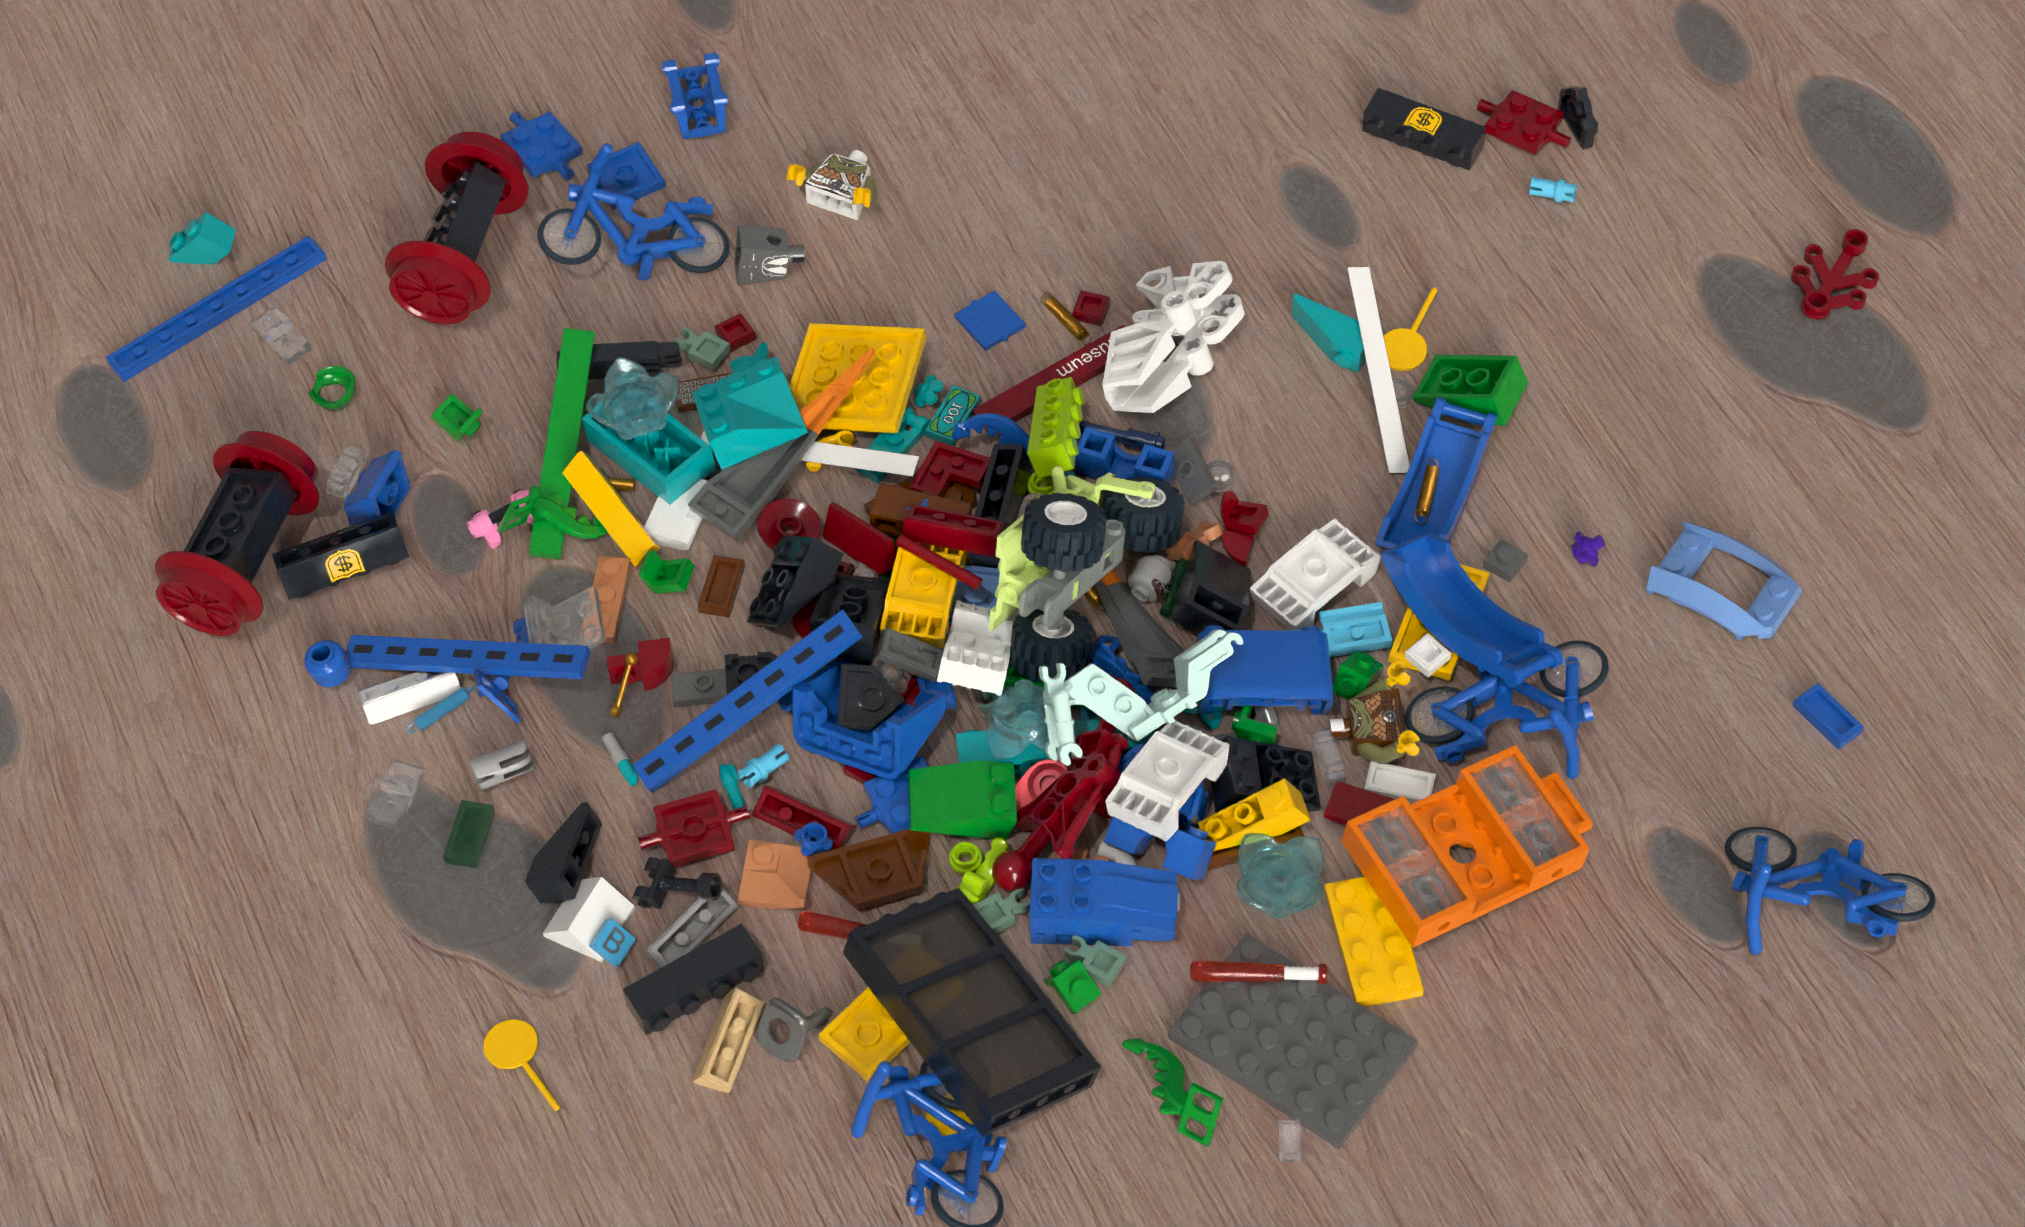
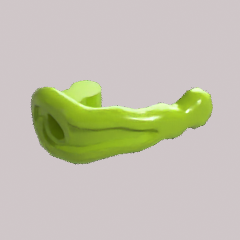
(978, 884)

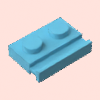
(1356, 629)

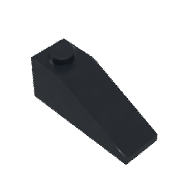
(563, 859)

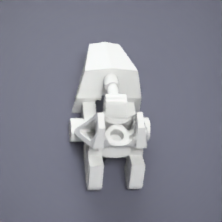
(1135, 369)

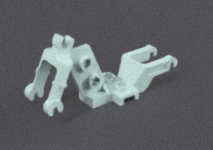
(1122, 706)

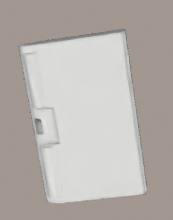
(675, 523)

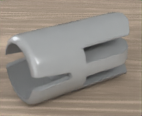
(502, 765)

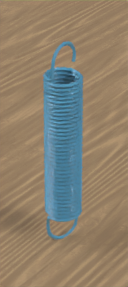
(441, 708)

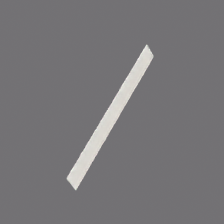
(1379, 370)
(857, 458)

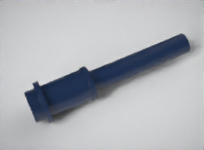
(1131, 438)

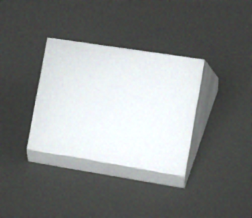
(581, 918)

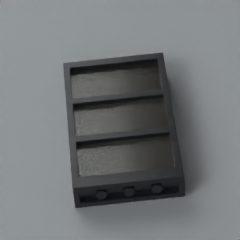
(971, 1010)

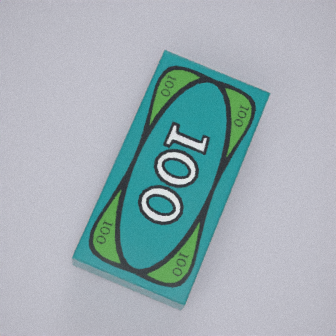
(954, 408)

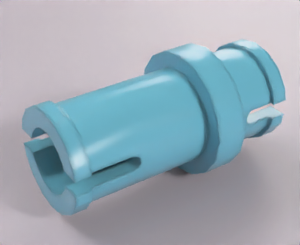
(1553, 189)
(759, 768)

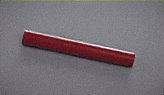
(939, 562)

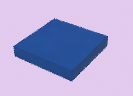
(630, 173)

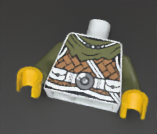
(837, 184)

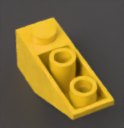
(1265, 812)

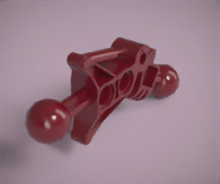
(1065, 805)

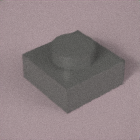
(1505, 560)

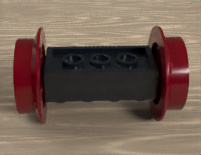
(439, 275)
(213, 576)

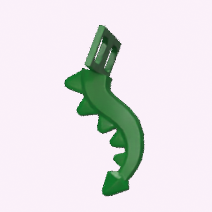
(552, 510)
(1172, 1090)

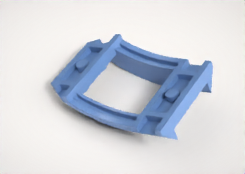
(1686, 556)

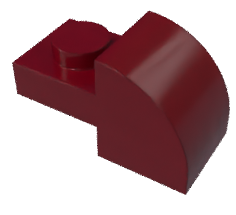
(653, 664)

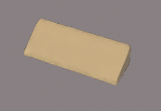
(728, 1041)

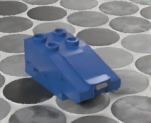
(1101, 902)

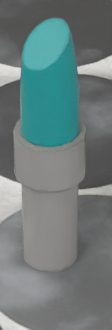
(620, 758)

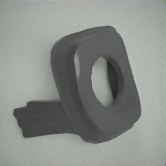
(797, 1025)

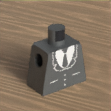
(763, 254)

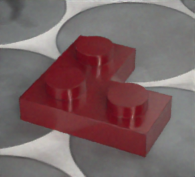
(948, 464)

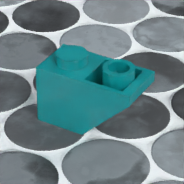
(202, 241)

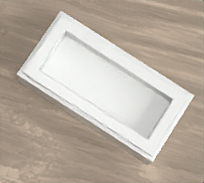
(1399, 781)

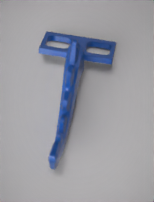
(1010, 431)
(1117, 665)
(498, 683)

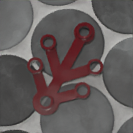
(1853, 245)

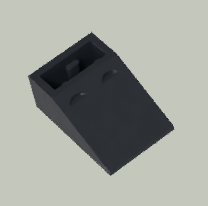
(795, 577)
(1212, 591)
(1259, 765)

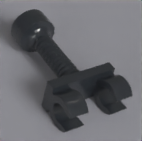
(707, 886)

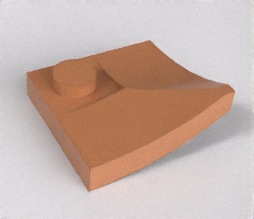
(774, 876)

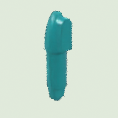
(729, 781)

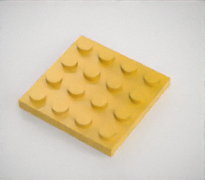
(882, 389)

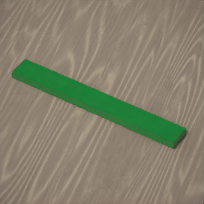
(563, 435)

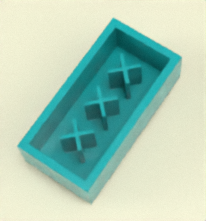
(663, 460)

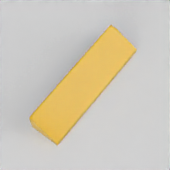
(609, 508)

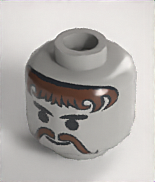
(1150, 578)

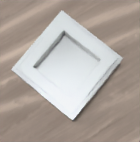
(1428, 655)

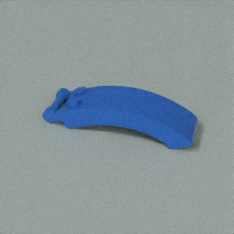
(1459, 459)
(1462, 614)

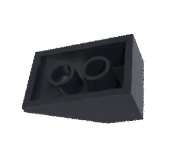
(863, 603)

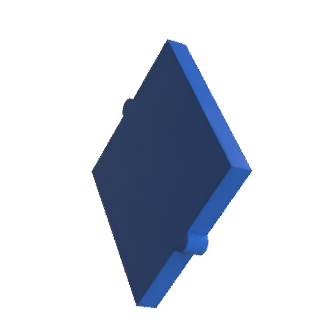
(989, 320)

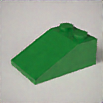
(1474, 383)
(963, 799)

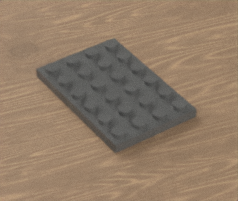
(1294, 1045)

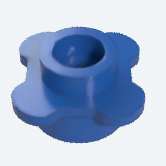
(810, 832)

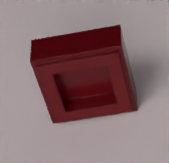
(1091, 308)
(736, 332)

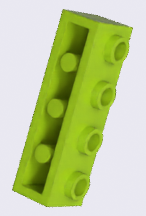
(1055, 426)

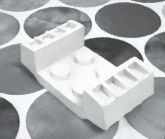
(1314, 574)
(975, 654)
(1165, 777)

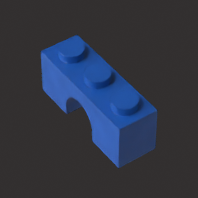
(1101, 455)
(1187, 850)

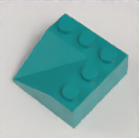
(749, 412)

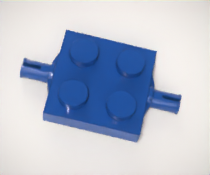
(542, 144)
(889, 800)

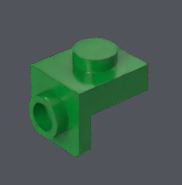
(457, 418)
(665, 575)
(1356, 674)
(1251, 729)
(1072, 984)

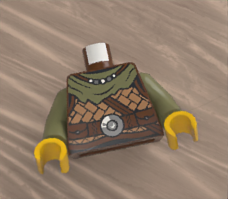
(1377, 722)

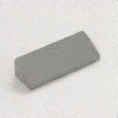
(689, 929)

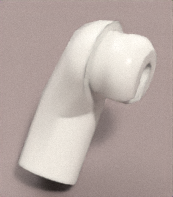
(1116, 854)

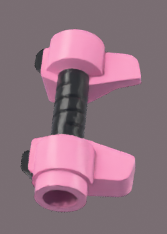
(485, 524)

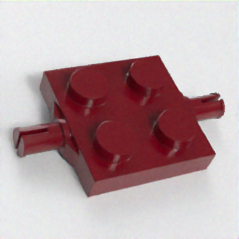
(1524, 122)
(694, 828)

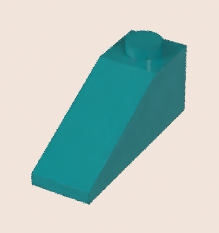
(1331, 331)

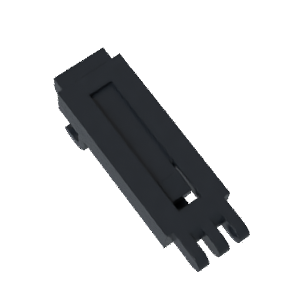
(648, 354)

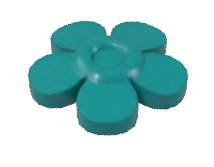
(927, 392)

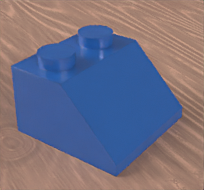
(379, 489)

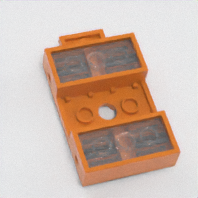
(1514, 822)

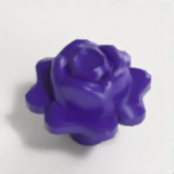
(1586, 549)

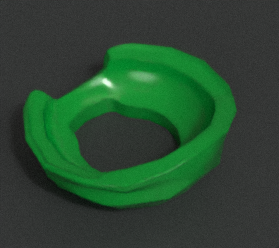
(333, 376)

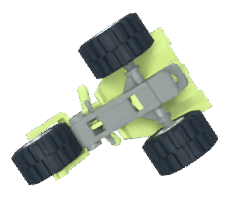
(1064, 550)

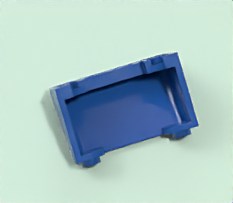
(1272, 671)
(882, 751)

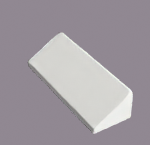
(406, 694)

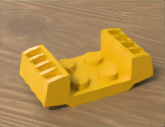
(921, 596)

